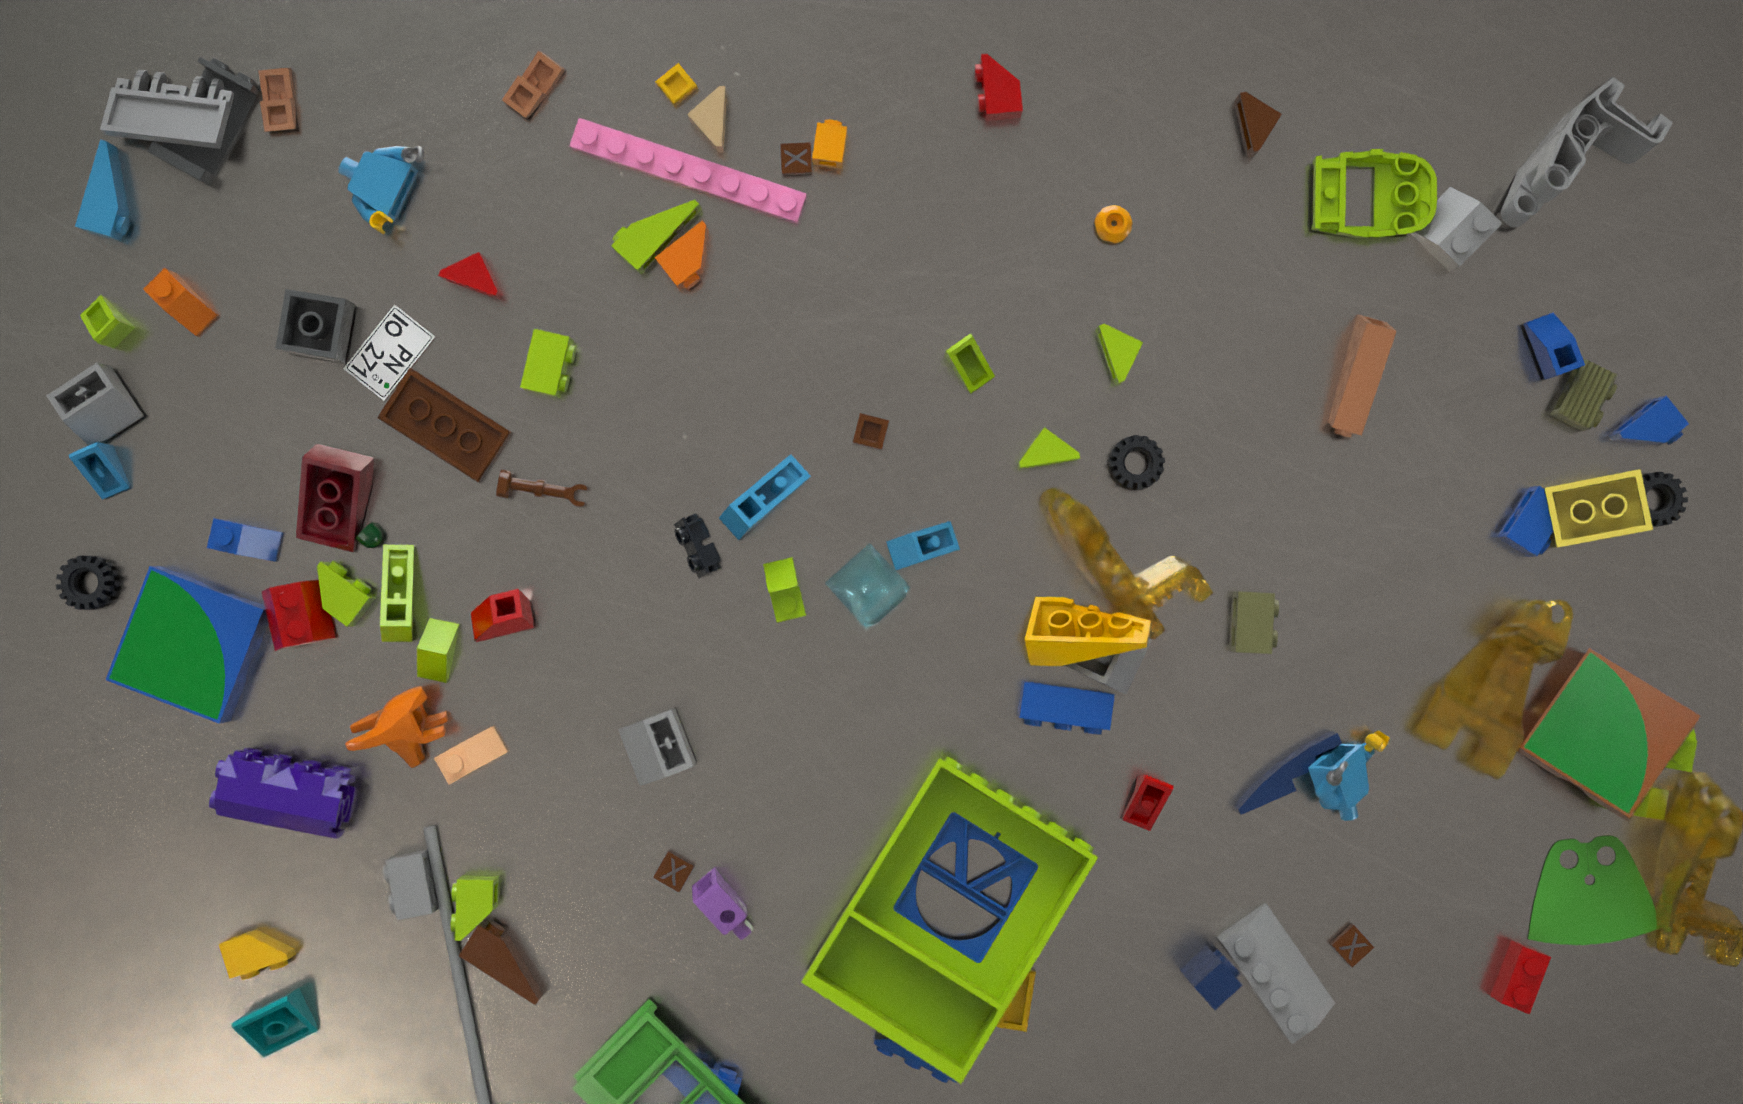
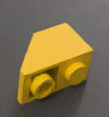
(254, 951)

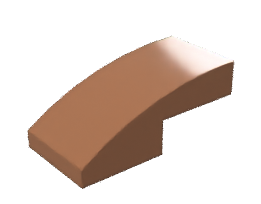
(534, 84)
(278, 99)

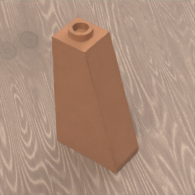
(1361, 375)

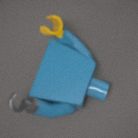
(381, 182)
(1342, 774)

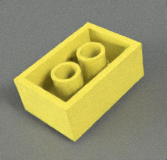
(1599, 508)

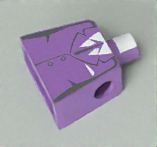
(714, 896)

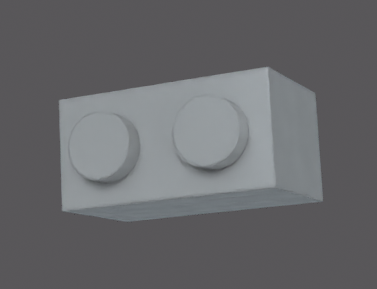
(410, 885)

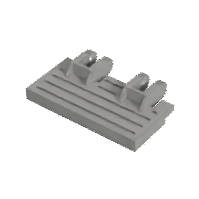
(167, 111)

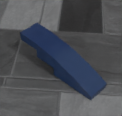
(1278, 780)

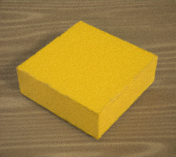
(676, 84)

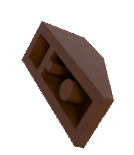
(497, 956)

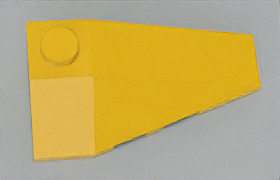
(1070, 633)

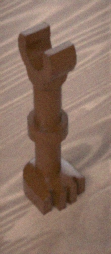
(539, 488)

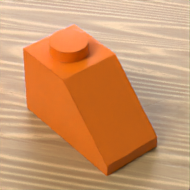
(686, 257)
(180, 301)

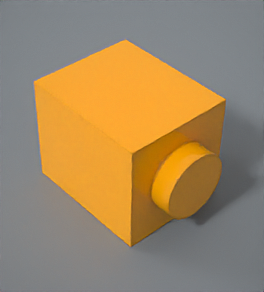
(830, 144)

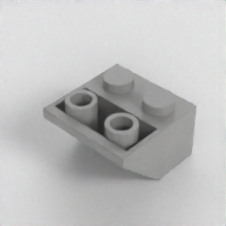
(95, 404)
(657, 747)

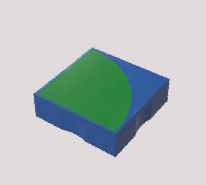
(188, 644)

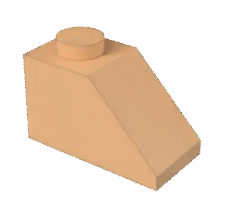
(471, 755)

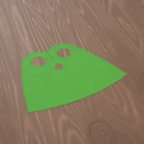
(1598, 913)

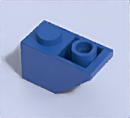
(1553, 346)

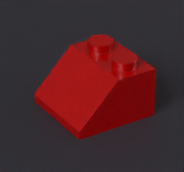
(297, 614)

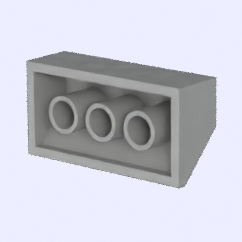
(1277, 972)

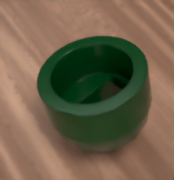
(370, 536)

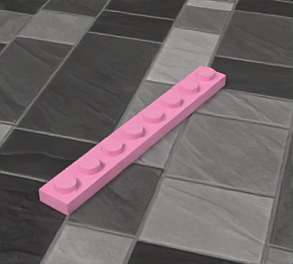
(688, 170)

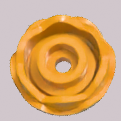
(1113, 233)

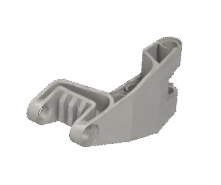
(1562, 151)

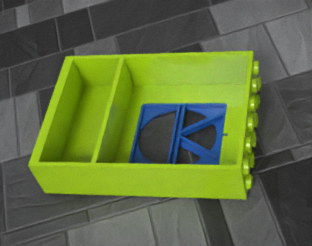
(933, 990)

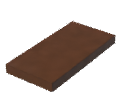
(444, 425)

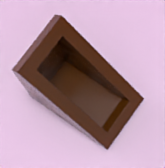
(1255, 120)

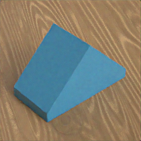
(101, 468)

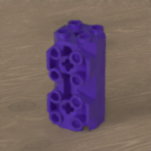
(284, 793)

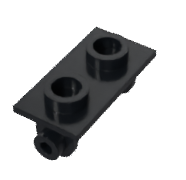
(700, 558)

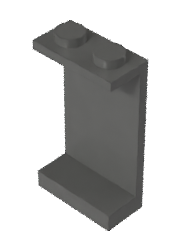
(205, 162)

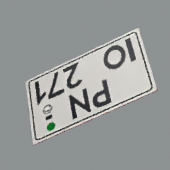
(389, 352)

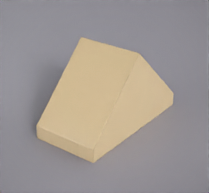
(710, 118)

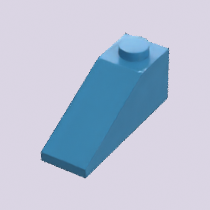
(105, 203)
(764, 497)

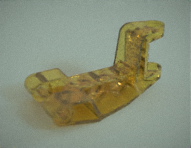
(1084, 542)
(1492, 684)
(1688, 853)

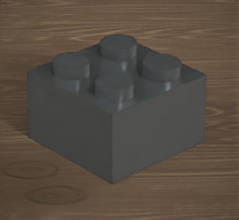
(315, 325)

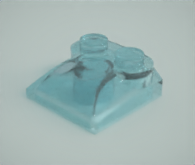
(868, 586)

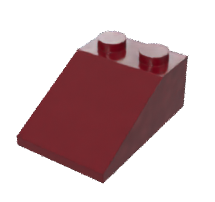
(333, 496)

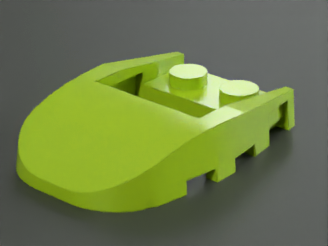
(1401, 193)

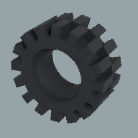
(1152, 453)
(1674, 497)
(70, 576)

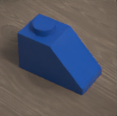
(1653, 424)
(1529, 524)
(244, 540)

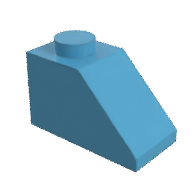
(922, 545)

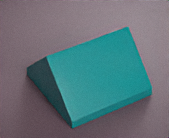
(277, 1023)

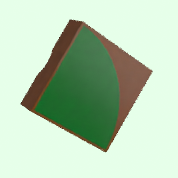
(1609, 734)

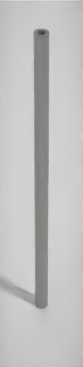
(456, 966)

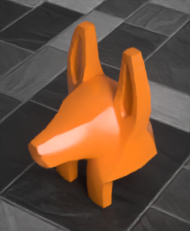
(400, 727)

